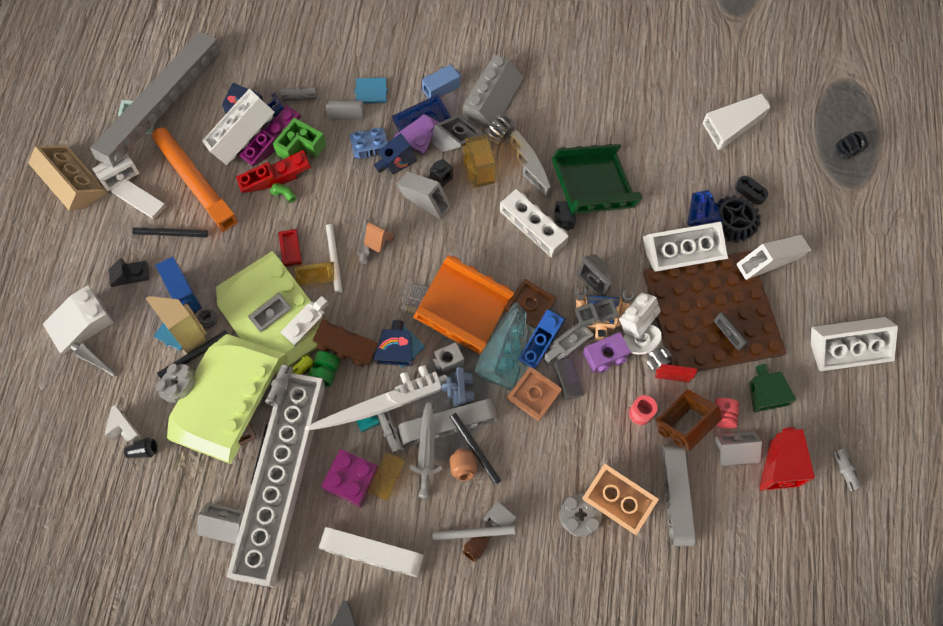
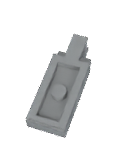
(568, 343)

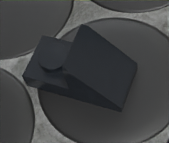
(123, 273)

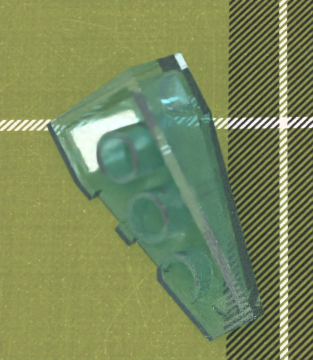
(500, 356)

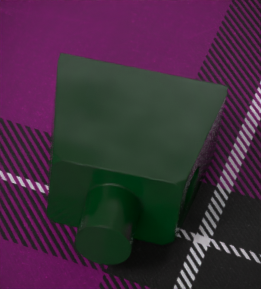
(769, 390)

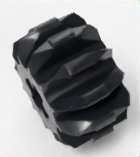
(852, 145)

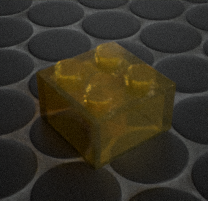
(479, 161)

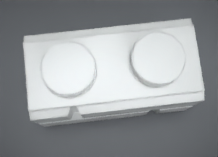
(114, 176)
(640, 315)

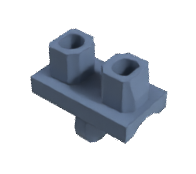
(456, 387)

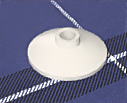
(646, 343)

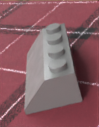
(492, 91)

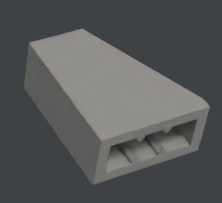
(424, 193)

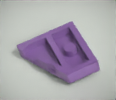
(419, 133)

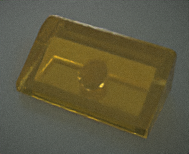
(314, 273)

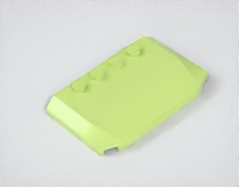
(252, 288)
(223, 397)

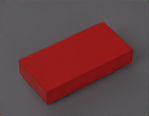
(290, 247)

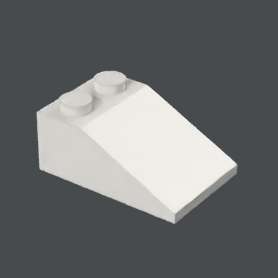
(77, 319)

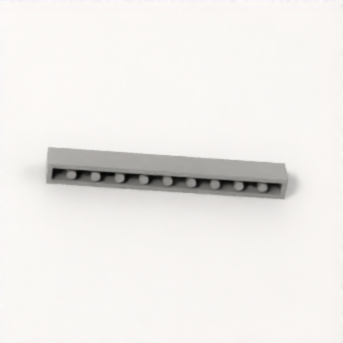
(155, 100)

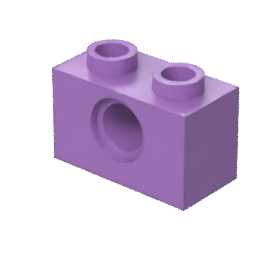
(614, 345)

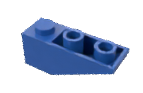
(542, 338)

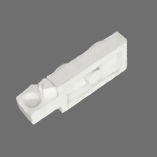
(305, 321)

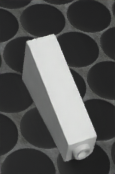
(735, 119)
(773, 255)

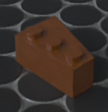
(344, 343)

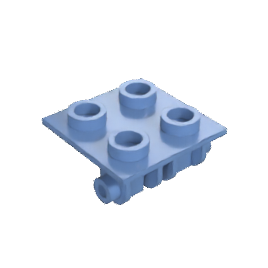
(367, 141)

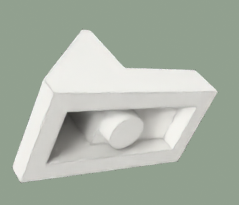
(120, 424)

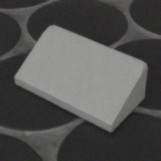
(269, 312)

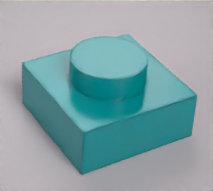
(368, 423)

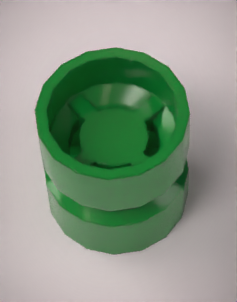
(325, 365)

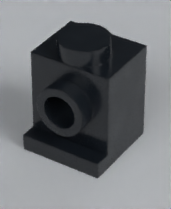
(439, 170)
(563, 215)

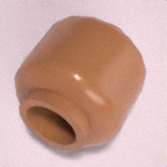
(463, 464)

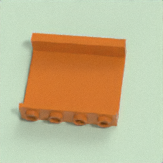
(463, 304)

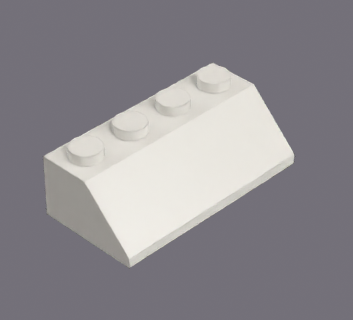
(238, 127)
(685, 246)
(854, 343)

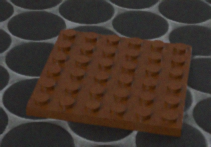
(692, 300)

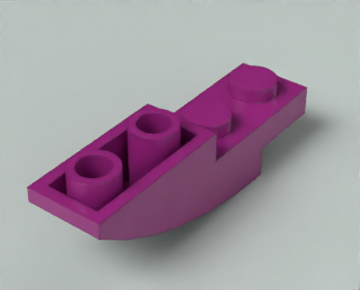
(262, 144)

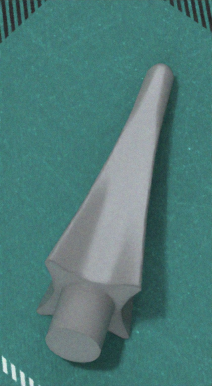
(363, 251)
(86, 354)

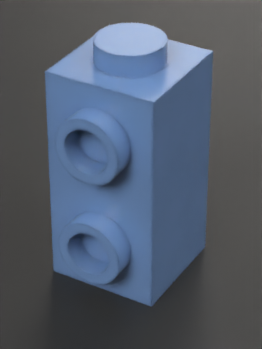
(441, 82)

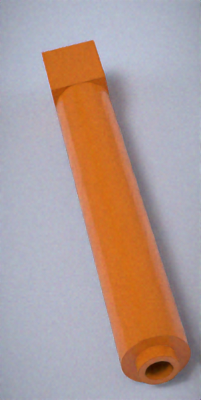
(194, 179)

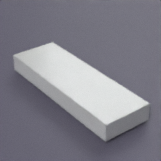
(139, 199)

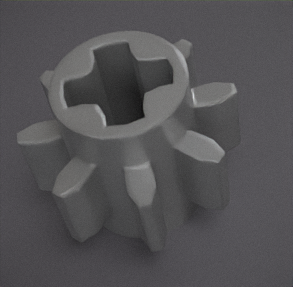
(658, 357)

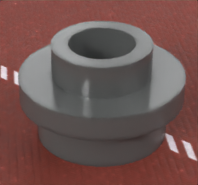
(207, 313)

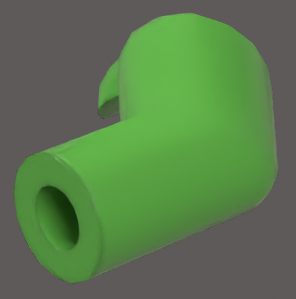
(283, 189)

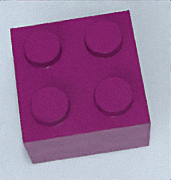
(349, 478)

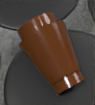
(475, 547)

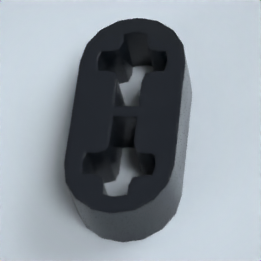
(751, 190)

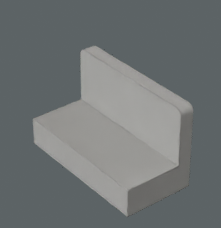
(344, 109)
(739, 448)
(219, 522)

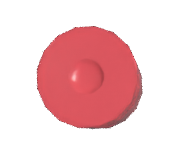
(643, 410)
(728, 412)

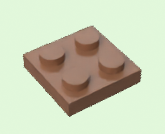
(534, 393)

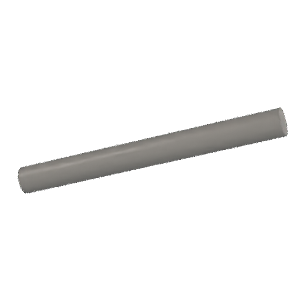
(477, 532)

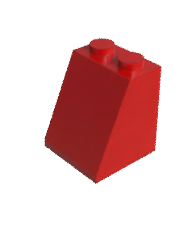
(787, 461)

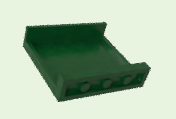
(594, 179)

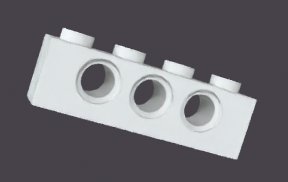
(523, 220)

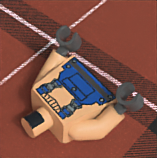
(609, 326)

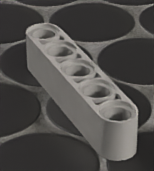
(472, 416)
(677, 496)

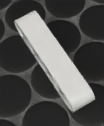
(371, 552)

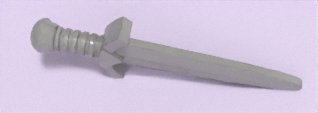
(426, 452)

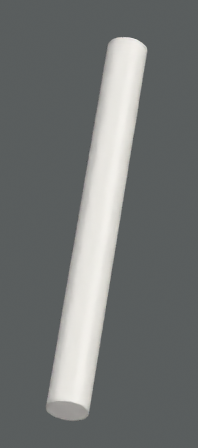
(333, 257)

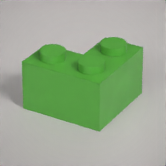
(299, 137)

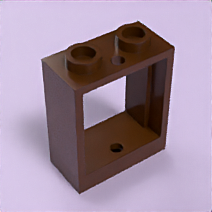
(678, 409)

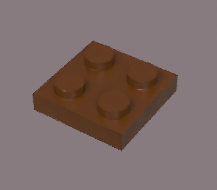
(533, 301)

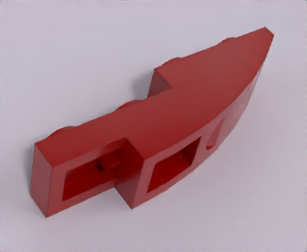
(280, 172)

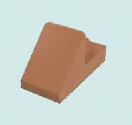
(376, 237)

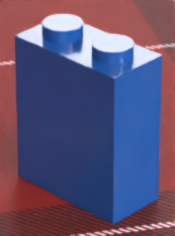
(177, 283)

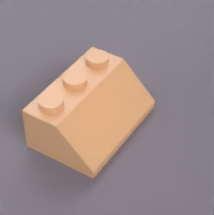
(620, 499)

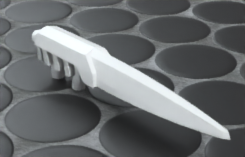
(402, 395)

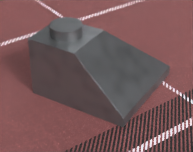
(452, 133)
(595, 274)

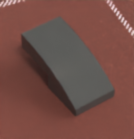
(596, 313)

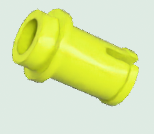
(303, 365)

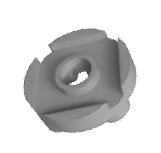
(169, 389)
(572, 524)

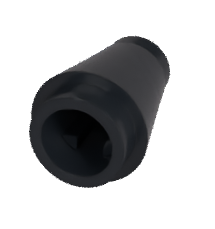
(142, 449)

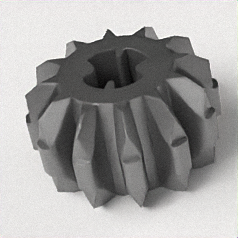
(500, 128)

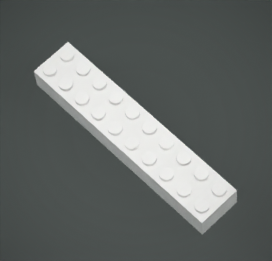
(276, 483)

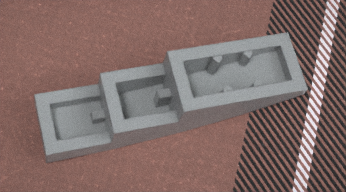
(531, 165)

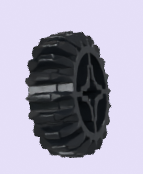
(745, 224)

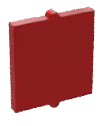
(675, 373)

